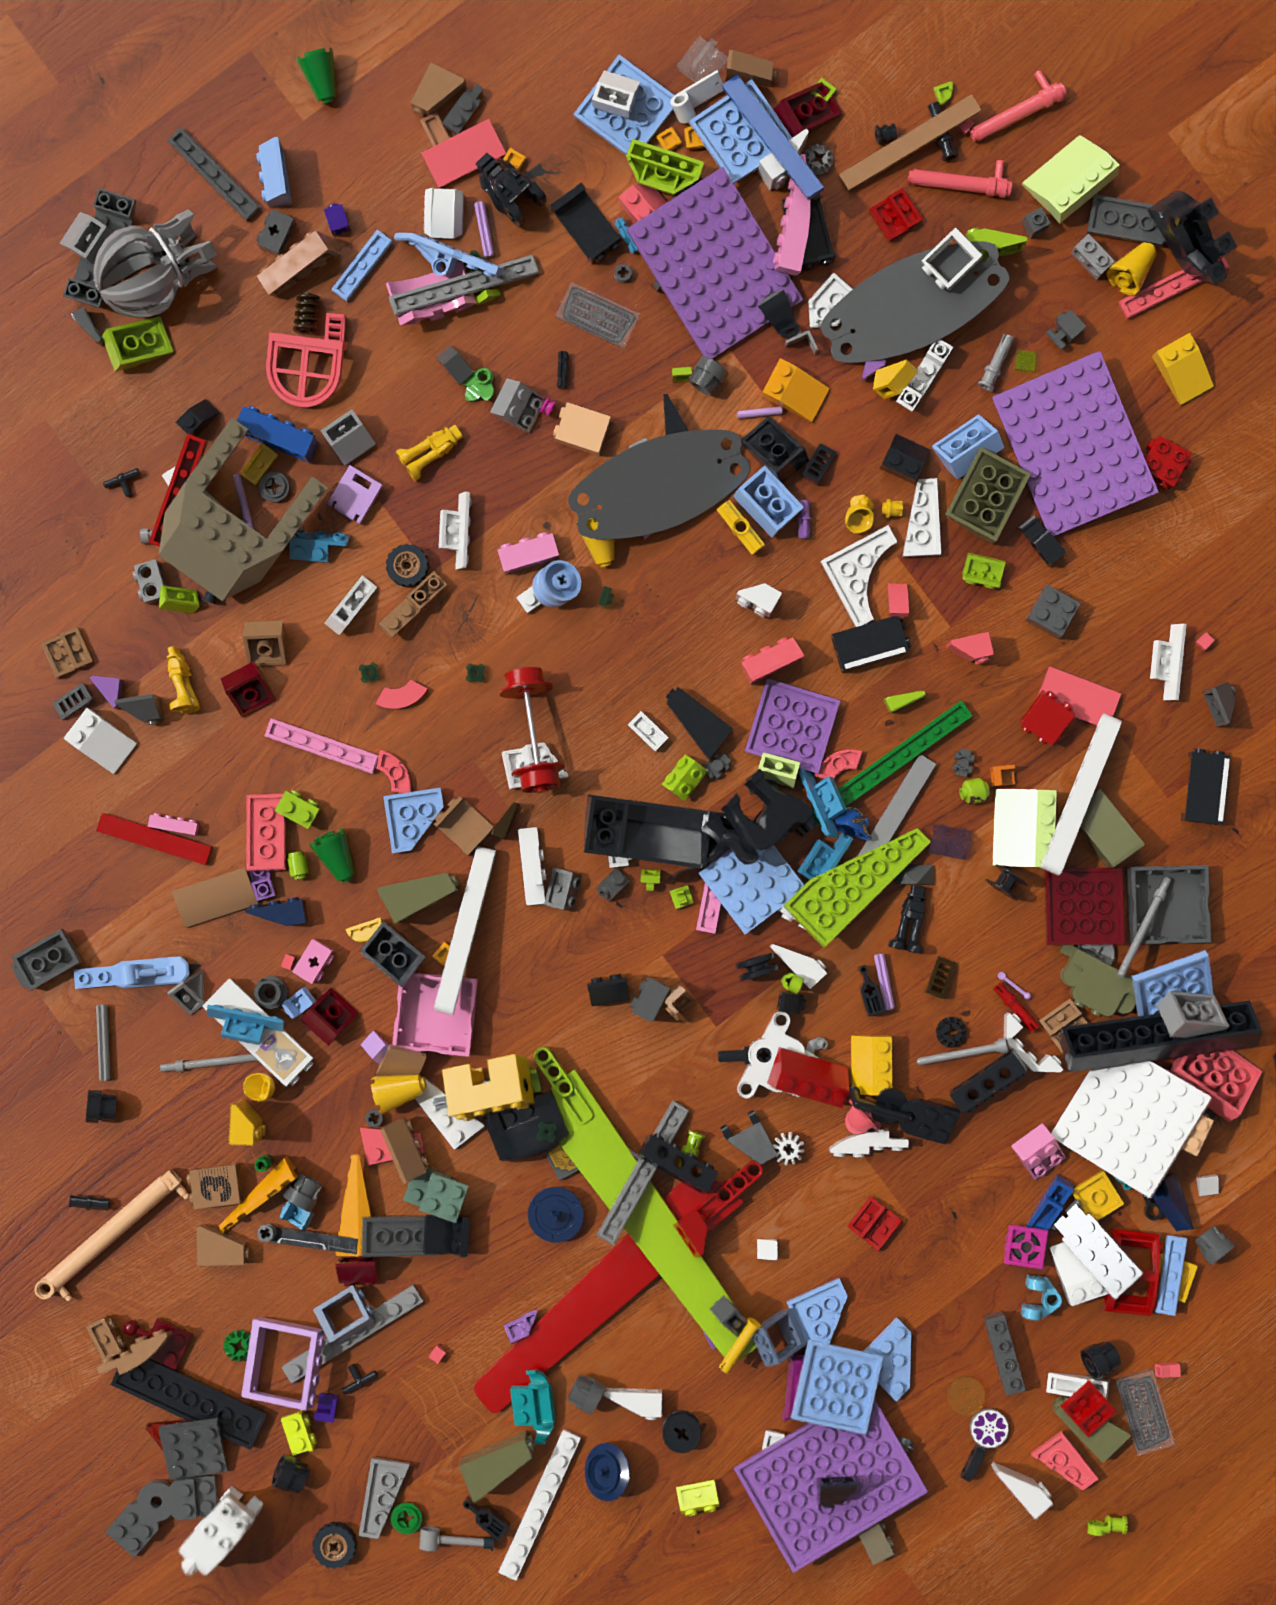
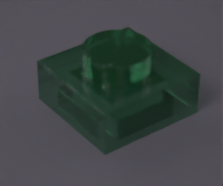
(606, 597)

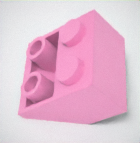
(1038, 1151)

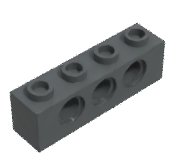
(1003, 1353)

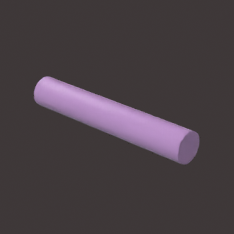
(759, 412)

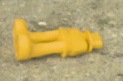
(440, 444)
(179, 674)

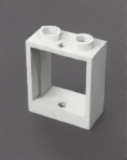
(954, 235)

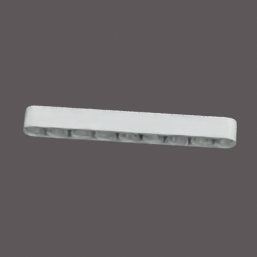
(1081, 794)
(465, 930)

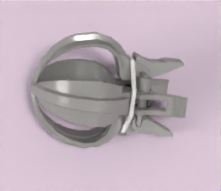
(155, 288)

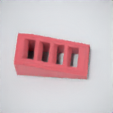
(335, 317)

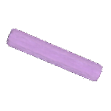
(484, 229)
(884, 981)

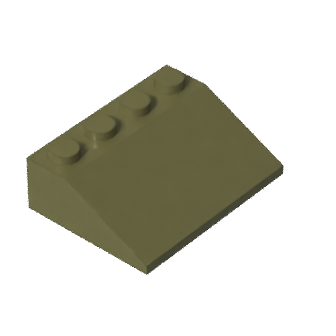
(987, 495)

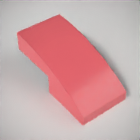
(898, 600)

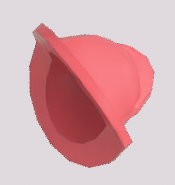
(860, 1121)

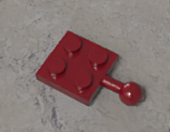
(173, 1350)

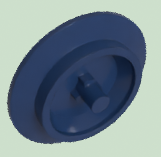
(555, 1214)
(607, 1472)

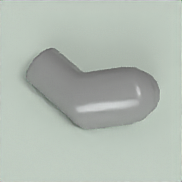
(817, 1044)

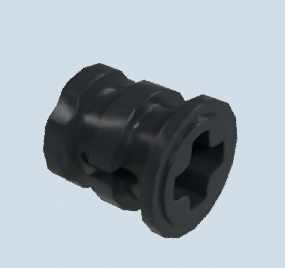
(885, 133)

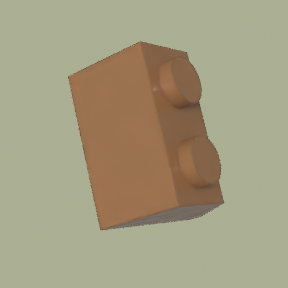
(265, 642)

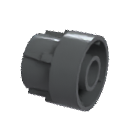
(708, 376)
(261, 996)
(303, 1192)
(1214, 1245)
(586, 1393)

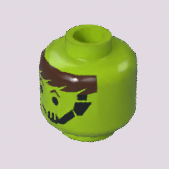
(974, 791)

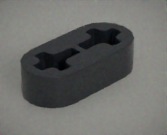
(972, 1463)

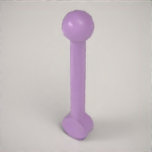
(1001, 975)

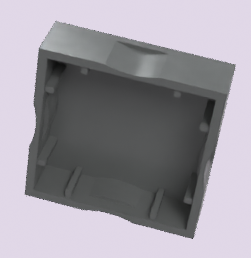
(1183, 913)

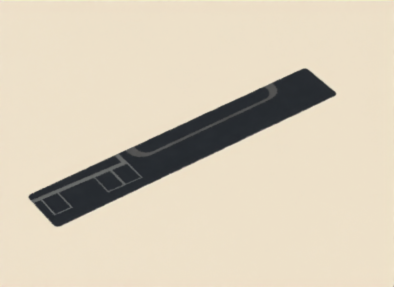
(315, 1240)

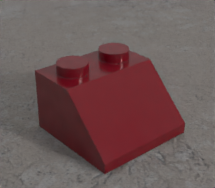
(247, 689)
(329, 1016)
(358, 1270)

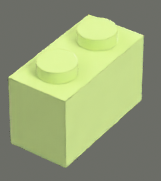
(779, 769)

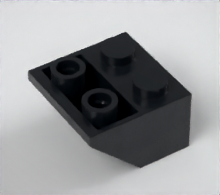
(608, 990)

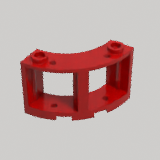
(1135, 1304)

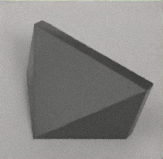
(915, 875)

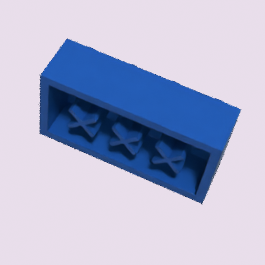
(278, 435)

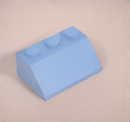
(274, 173)
(962, 445)
(768, 501)

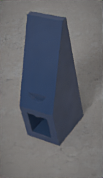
(285, 914)
(1172, 1202)

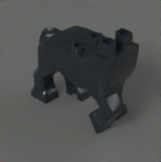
(1189, 236)
(777, 819)

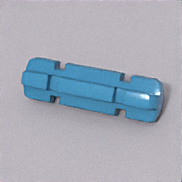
(621, 224)

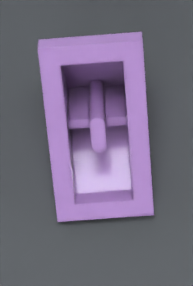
(375, 1046)

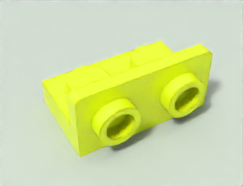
(298, 1432)
(698, 1498)

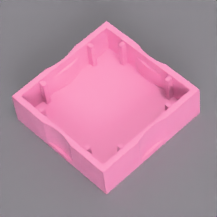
(424, 1029)

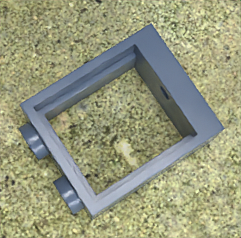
(327, 1325)
(794, 1338)

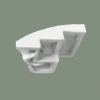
(523, 757)

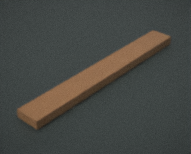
(910, 143)

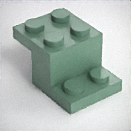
(437, 1194)

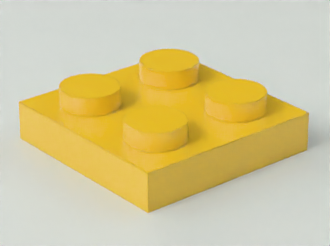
(1097, 1195)

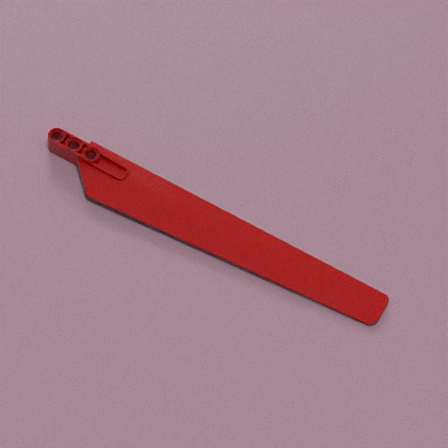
(600, 1294)

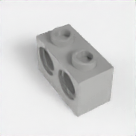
(1092, 256)
(155, 580)

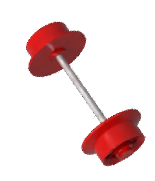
(524, 684)

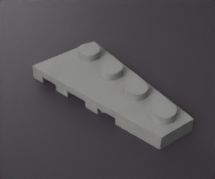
(382, 1487)

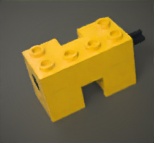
(473, 1096)

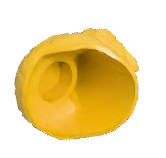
(860, 514)
(259, 1087)

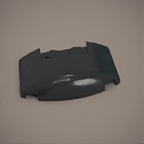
(516, 1130)

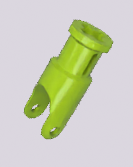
(692, 1145)

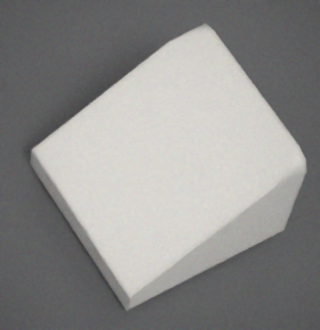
(1208, 1184)
(767, 1249)

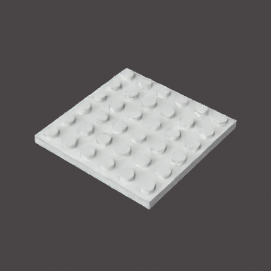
(1132, 1121)

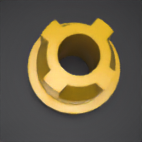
(892, 508)

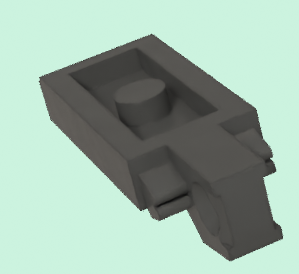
(462, 110)

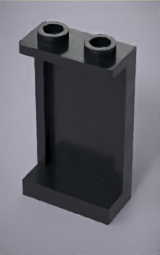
(818, 245)

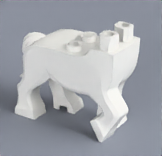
(218, 1532)

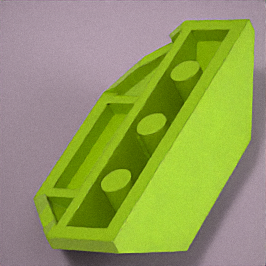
(662, 168)

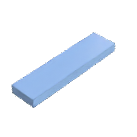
(362, 265)
(1171, 1275)

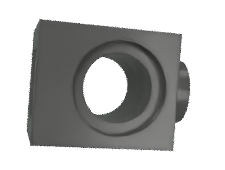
(1035, 222)

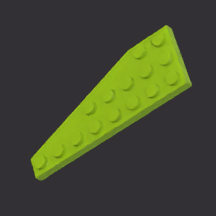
(840, 894)

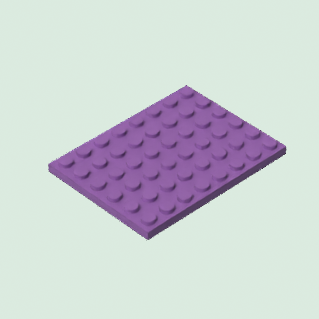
(711, 262)
(1075, 444)
(785, 1486)

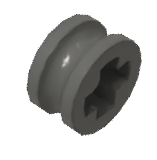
(618, 277)
(372, 1123)
(261, 1235)

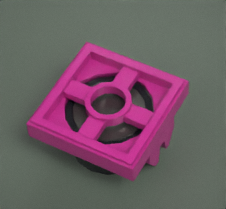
(1025, 1245)

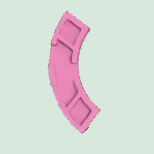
(432, 312)

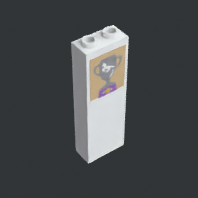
(277, 1049)

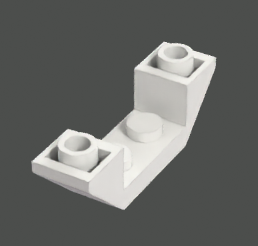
(926, 372)
(1046, 1064)

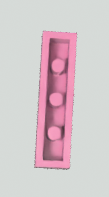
(170, 824)

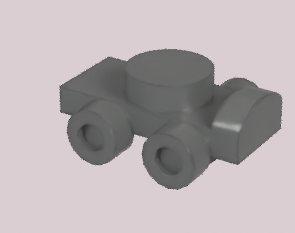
(720, 762)
(962, 766)

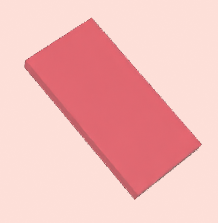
(461, 152)
(1086, 697)
(265, 834)

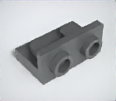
(563, 889)

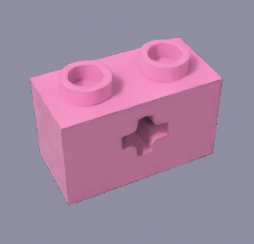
(304, 966)

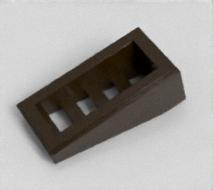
(503, 826)
(928, 989)

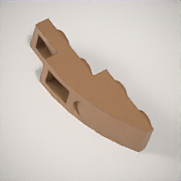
(413, 605)
(138, 1354)

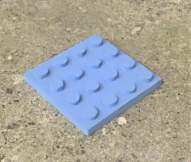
(647, 115)
(731, 137)
(751, 890)
(1183, 975)
(837, 1387)

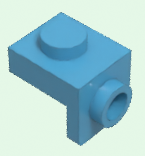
(296, 1215)

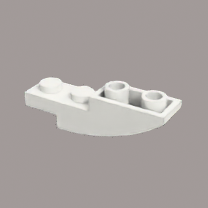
(859, 1143)

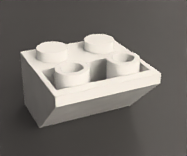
(615, 94)
(760, 598)

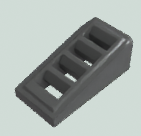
(84, 319)
(76, 707)

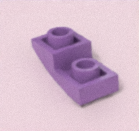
(262, 884)

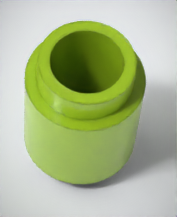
(297, 865)

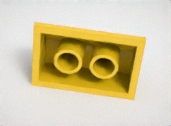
(871, 1063)
(245, 1124)

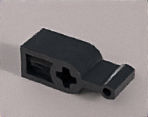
(1042, 541)
(866, 998)
(494, 1525)

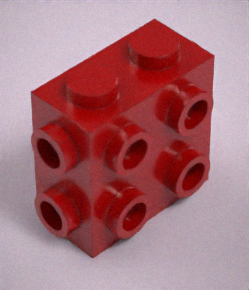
(1166, 462)
(1048, 717)

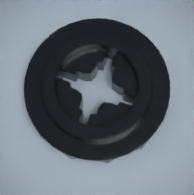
(943, 1027)

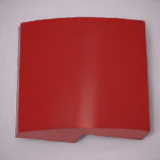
(895, 215)
(874, 1223)
(1088, 1408)

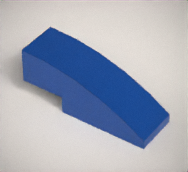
(1051, 1203)

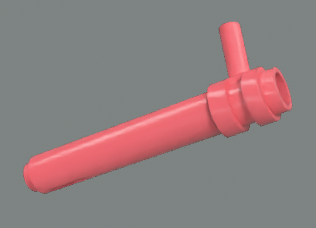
(1044, 99)
(989, 186)

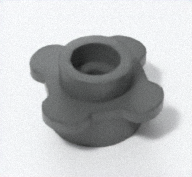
(906, 1444)

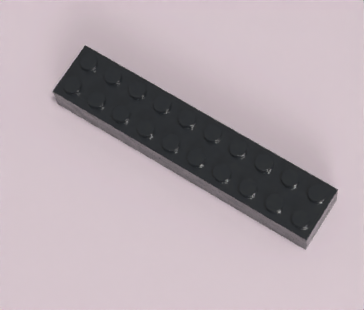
(1148, 1039)

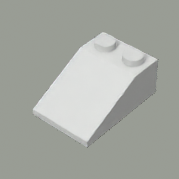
(771, 170)
(100, 740)
(1076, 1280)
(1030, 1493)

